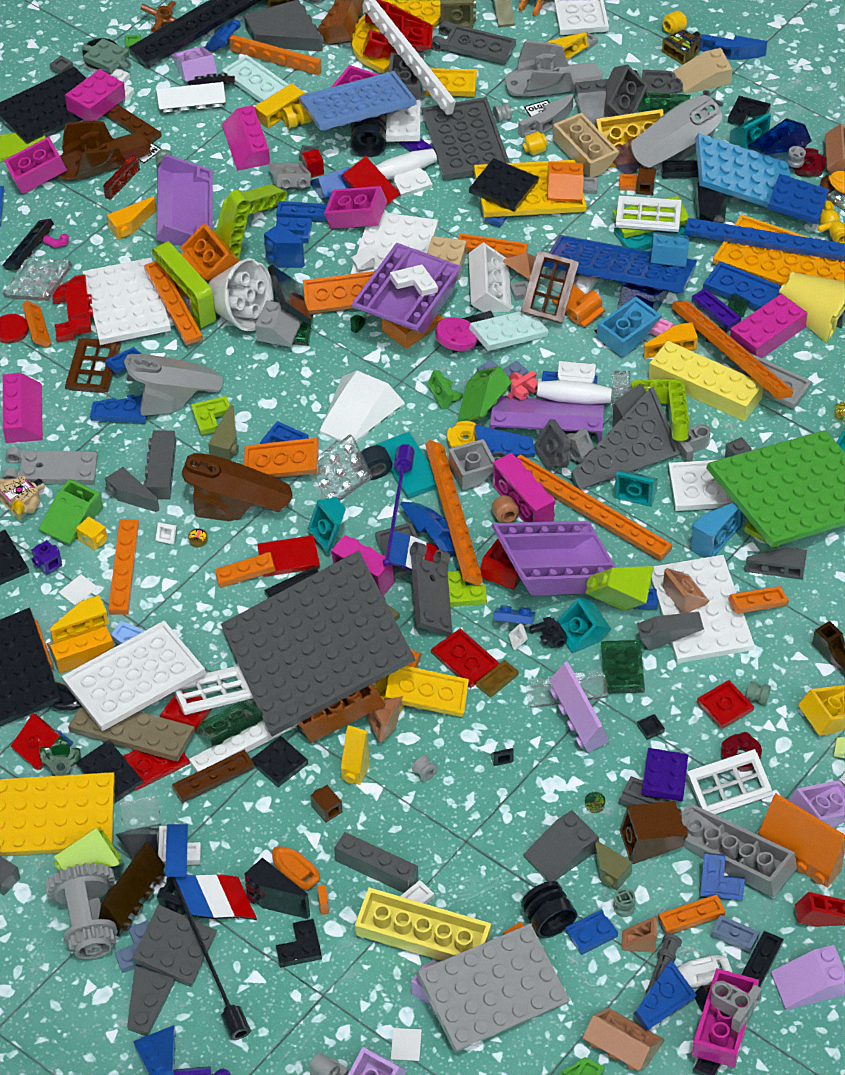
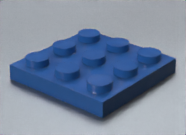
(798, 199)

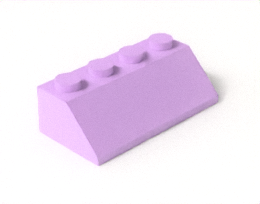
(578, 708)

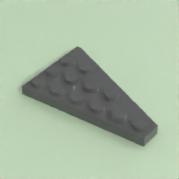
(632, 444)

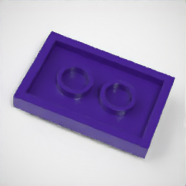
(665, 774)

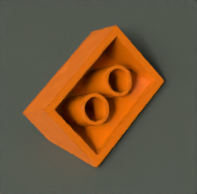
(209, 252)

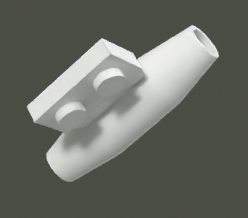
(408, 171)
(575, 385)

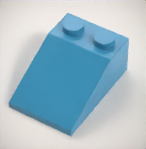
(669, 249)
(627, 326)
(715, 530)

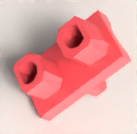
(521, 384)

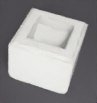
(364, 259)

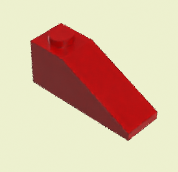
(820, 910)

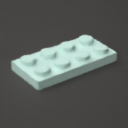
(254, 78)
(508, 330)

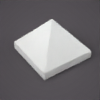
(166, 533)
(518, 636)

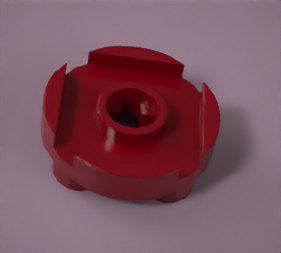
(816, 165)
(740, 742)

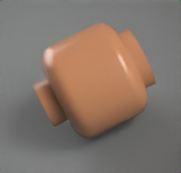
(505, 509)

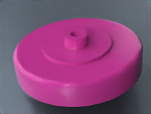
(455, 334)

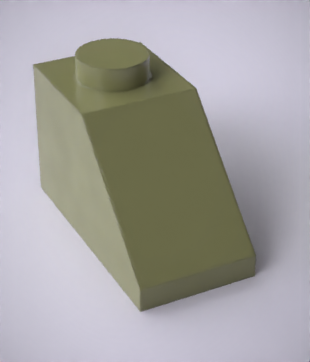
(611, 866)

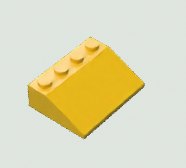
(623, 127)

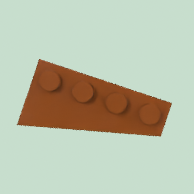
(341, 21)
(341, 713)

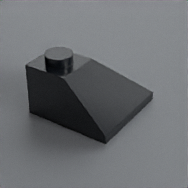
(710, 205)

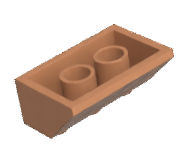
(835, 149)
(622, 1039)

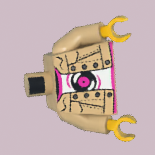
(20, 495)

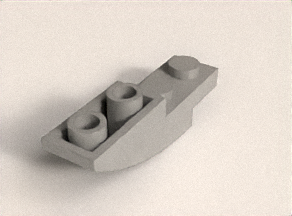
(544, 121)

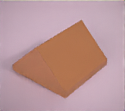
(683, 590)

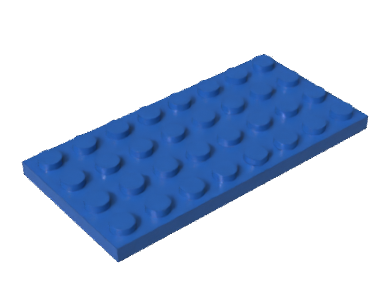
(621, 264)

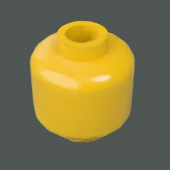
(674, 22)
(535, 143)

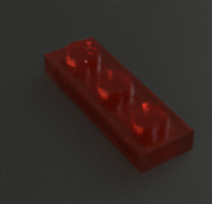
(121, 177)

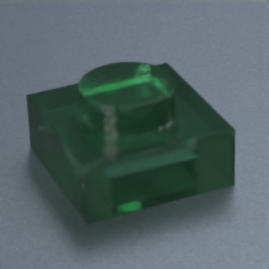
(738, 304)

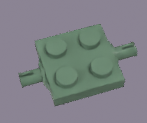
(106, 55)

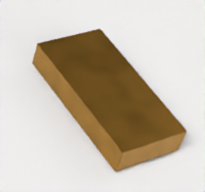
(497, 678)

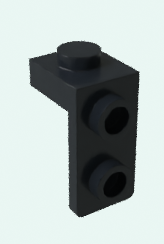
(168, 900)

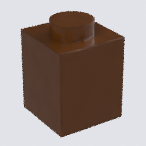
(646, 181)
(326, 803)

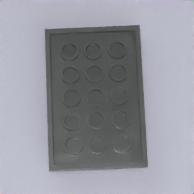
(464, 137)

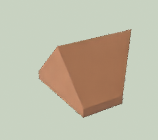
(521, 263)
(384, 720)
(641, 936)

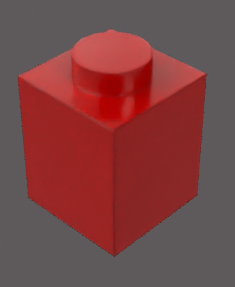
(313, 162)

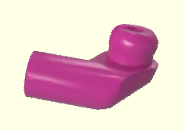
(55, 243)

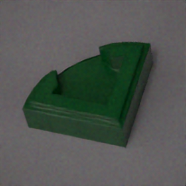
(357, 323)

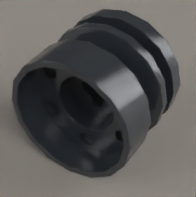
(369, 136)
(549, 909)

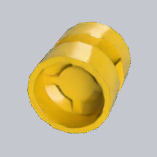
(293, 116)

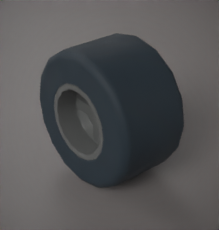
(377, 461)

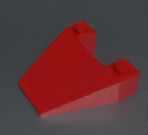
(414, 29)

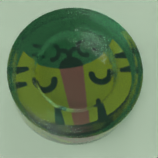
(595, 802)

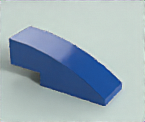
(176, 850)

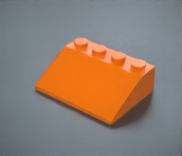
(816, 844)

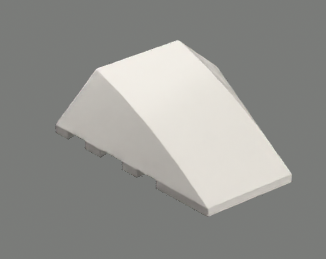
(359, 406)

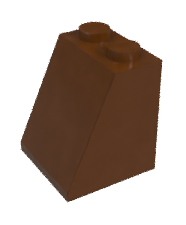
(652, 830)

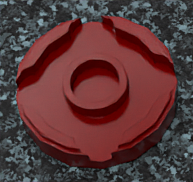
(13, 328)

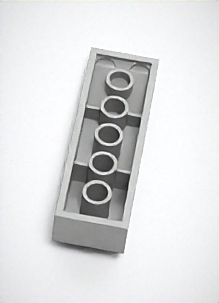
(748, 855)

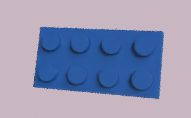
(728, 280)

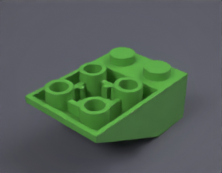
(482, 393)
(69, 509)

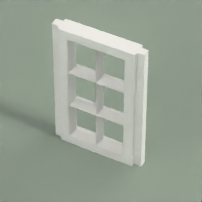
(647, 224)
(208, 703)
(724, 765)

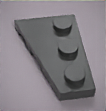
(147, 999)

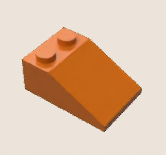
(405, 336)

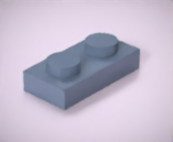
(735, 933)

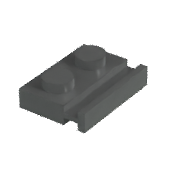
(633, 794)

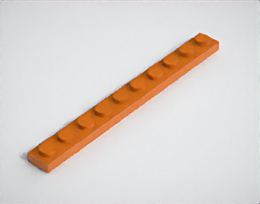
(733, 350)
(598, 511)
(453, 513)

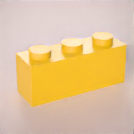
(270, 109)

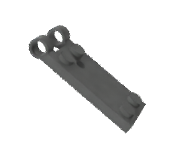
(474, 43)
(432, 594)

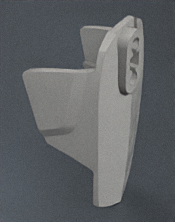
(545, 71)
(676, 131)
(169, 381)

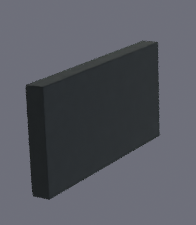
(289, 294)

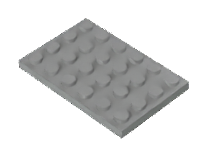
(492, 987)

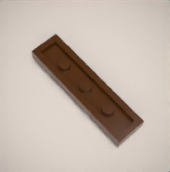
(132, 123)
(213, 776)

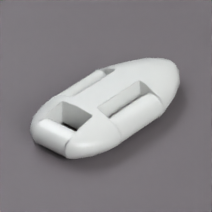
(702, 970)

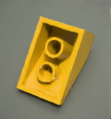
(825, 709)

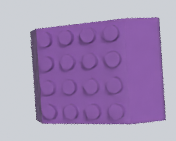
(405, 304)
(554, 555)

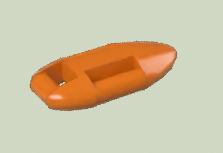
(295, 867)

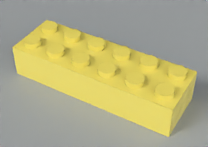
(707, 380)
(418, 926)

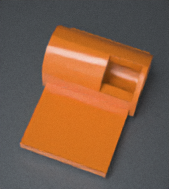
(583, 307)

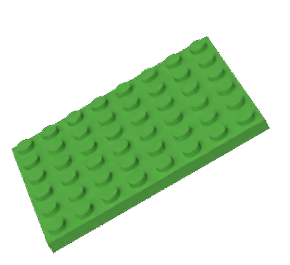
(787, 486)

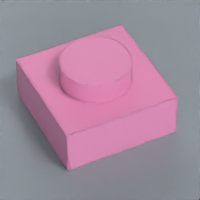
(661, 326)

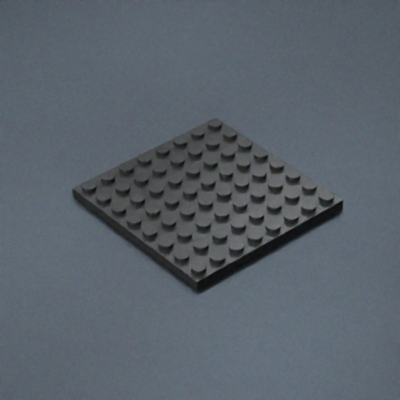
(316, 643)

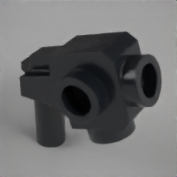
(552, 632)

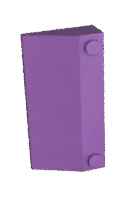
(182, 199)
(536, 412)

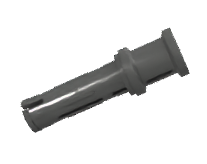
(664, 955)

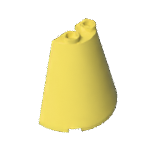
(820, 298)

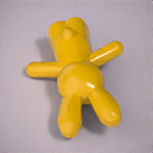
(831, 220)

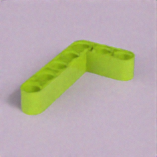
(259, 198)
(235, 221)
(189, 281)
(671, 393)

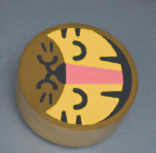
(197, 537)

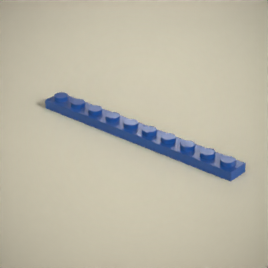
(765, 239)

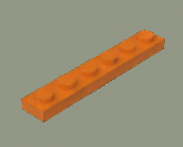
(275, 55)
(173, 303)
(123, 567)

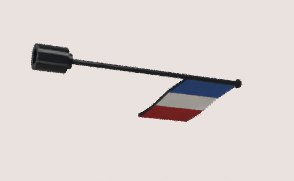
(217, 898)

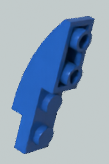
(735, 49)
(430, 522)

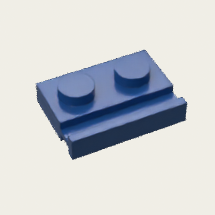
(507, 614)
(591, 932)

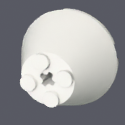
(242, 293)

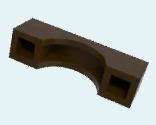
(831, 644)

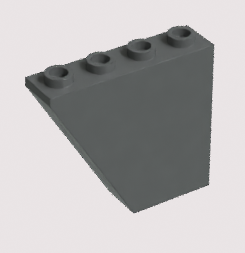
(284, 27)

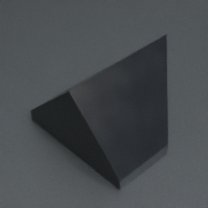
(135, 839)

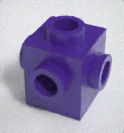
(46, 557)

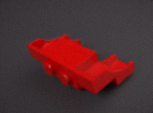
(78, 300)

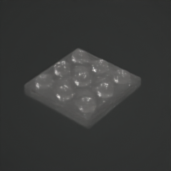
(37, 279)
(341, 470)

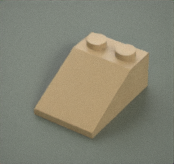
(705, 72)

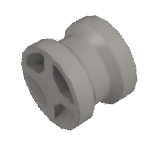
(502, 112)
(796, 156)
(424, 768)

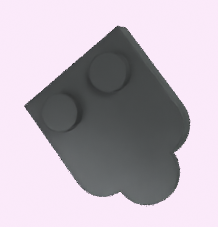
(661, 81)
(553, 446)

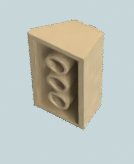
(584, 144)

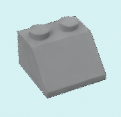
(276, 325)
(471, 463)

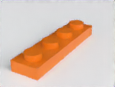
(504, 247)

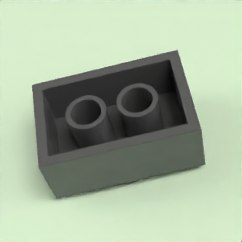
(406, 75)

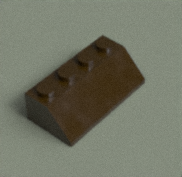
(133, 889)

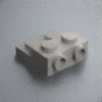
(290, 175)

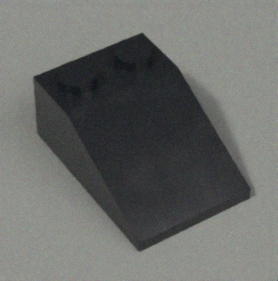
(275, 891)

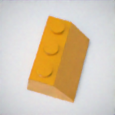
(80, 647)

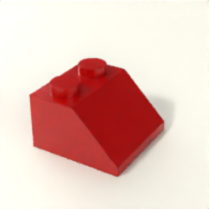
(498, 567)

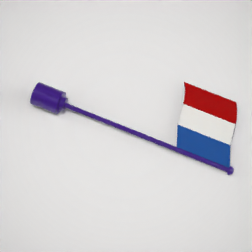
(399, 544)

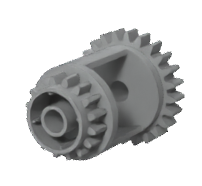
(81, 890)

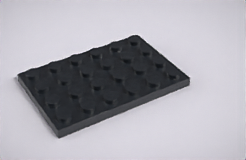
(42, 107)
(25, 671)

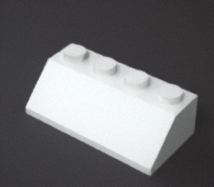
(191, 96)
(489, 280)

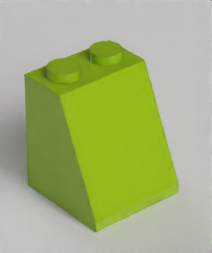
(621, 586)
(89, 849)

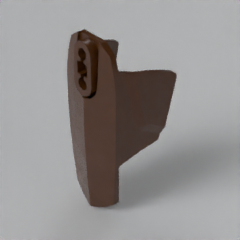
(92, 150)
(229, 489)

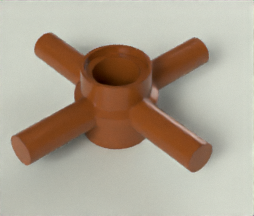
(162, 16)

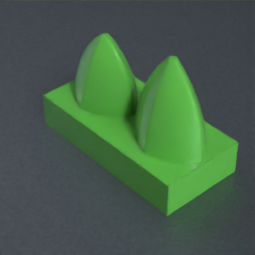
(441, 389)

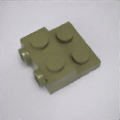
(458, 12)

